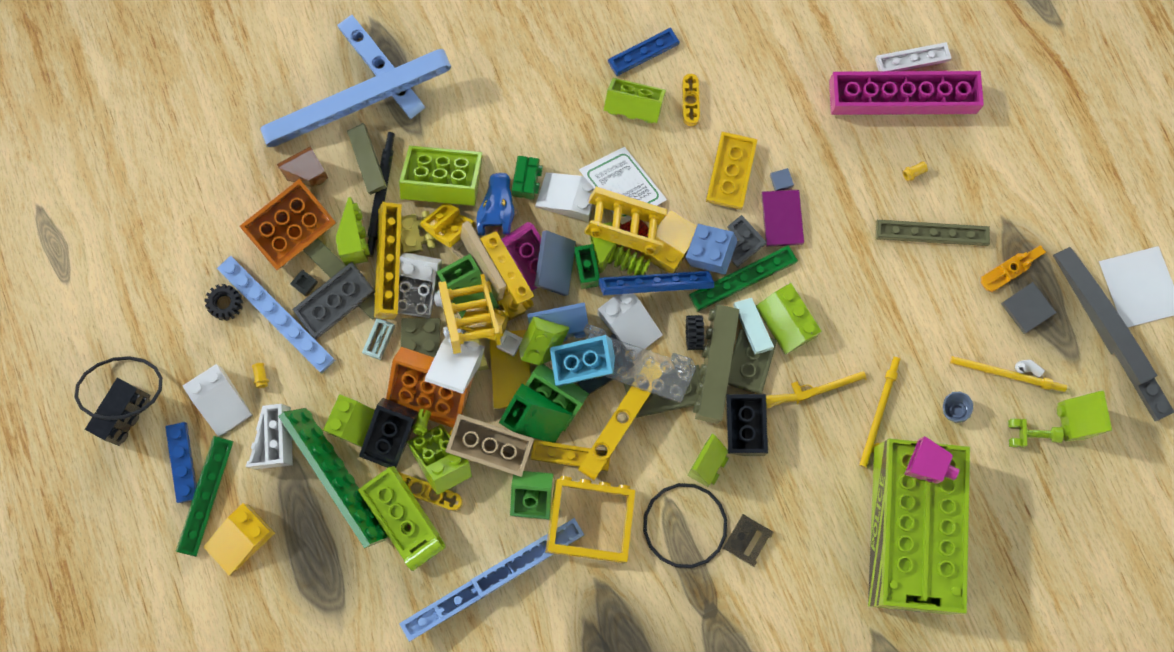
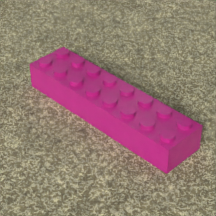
(905, 92)

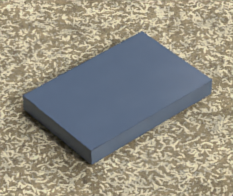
(555, 263)

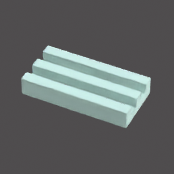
(385, 342)

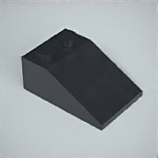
(388, 433)

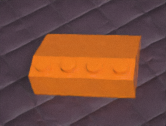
(287, 224)
(410, 389)

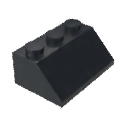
(747, 424)

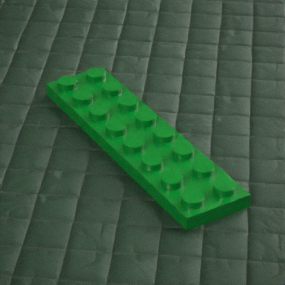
(333, 475)

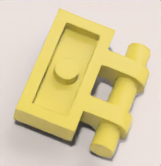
(410, 234)

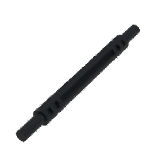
(379, 197)

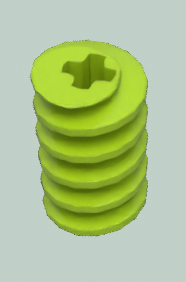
(629, 261)

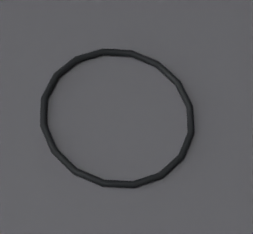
(121, 416)
(668, 561)

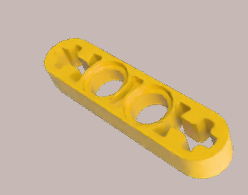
(425, 492)

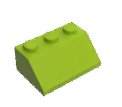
(634, 100)
(788, 318)

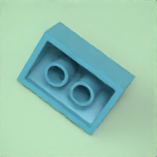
(582, 360)

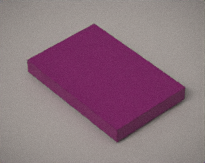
(782, 218)

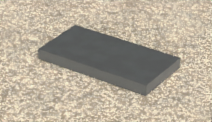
(333, 300)

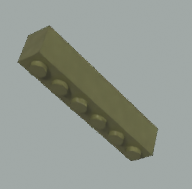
(716, 364)

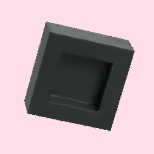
(304, 283)

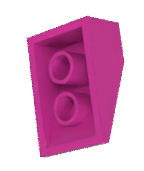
(524, 249)

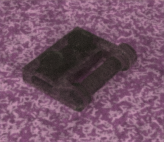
(741, 537)

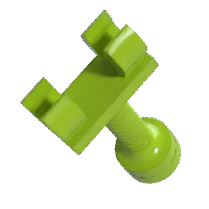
(1055, 434)

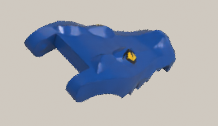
(497, 205)

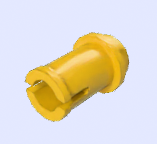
(914, 171)
(260, 375)

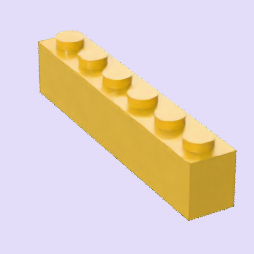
(388, 261)

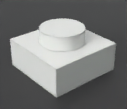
(509, 343)

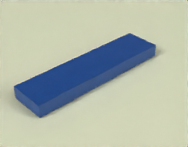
(643, 51)

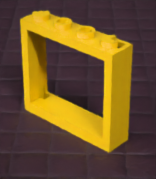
(604, 487)

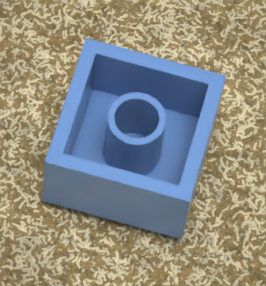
(711, 249)

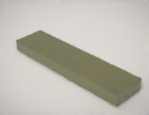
(366, 159)

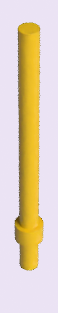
(891, 376)
(1044, 383)

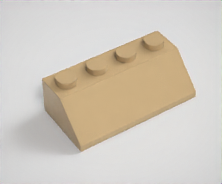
(489, 445)

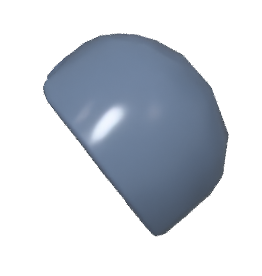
(957, 407)

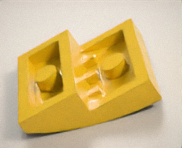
(445, 224)

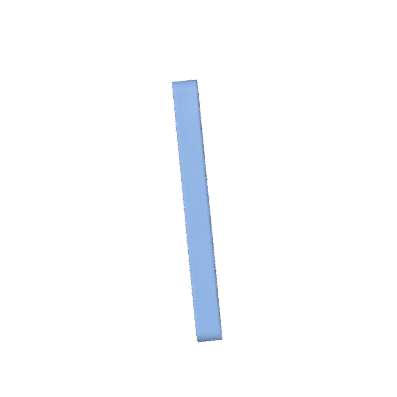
(355, 98)

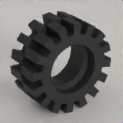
(230, 311)
(694, 332)

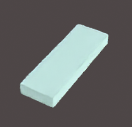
(753, 326)

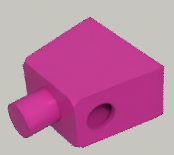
(930, 462)

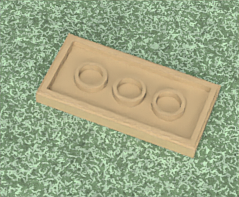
(482, 260)

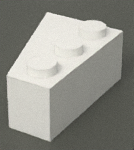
(272, 440)

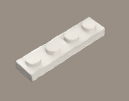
(914, 58)

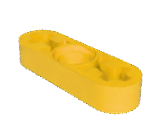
(686, 106)

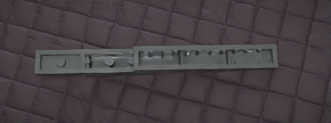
(1114, 333)

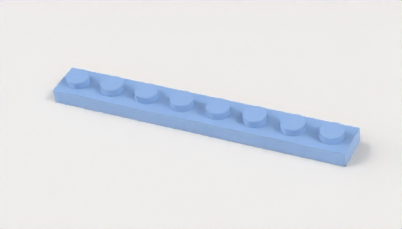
(276, 314)

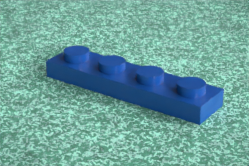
(181, 461)

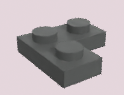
(748, 240)

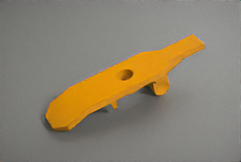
(1003, 273)

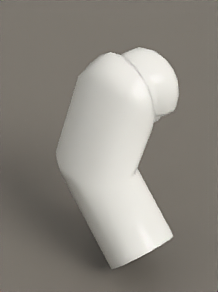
(1029, 366)

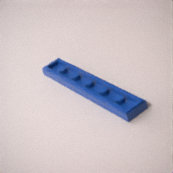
(656, 283)

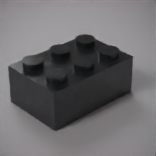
(119, 400)

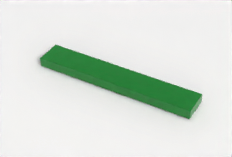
(743, 278)
(204, 496)

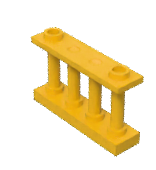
(629, 206)
(516, 288)
(451, 309)

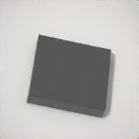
(1028, 308)

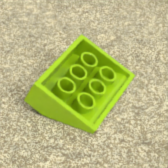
(440, 175)

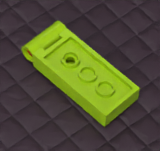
(395, 509)

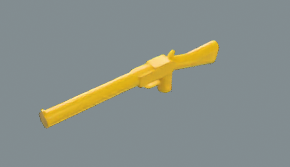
(773, 400)

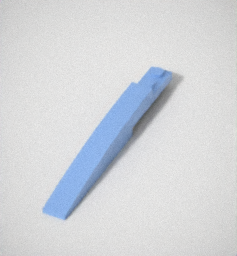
(487, 582)

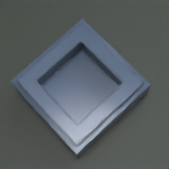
(781, 180)

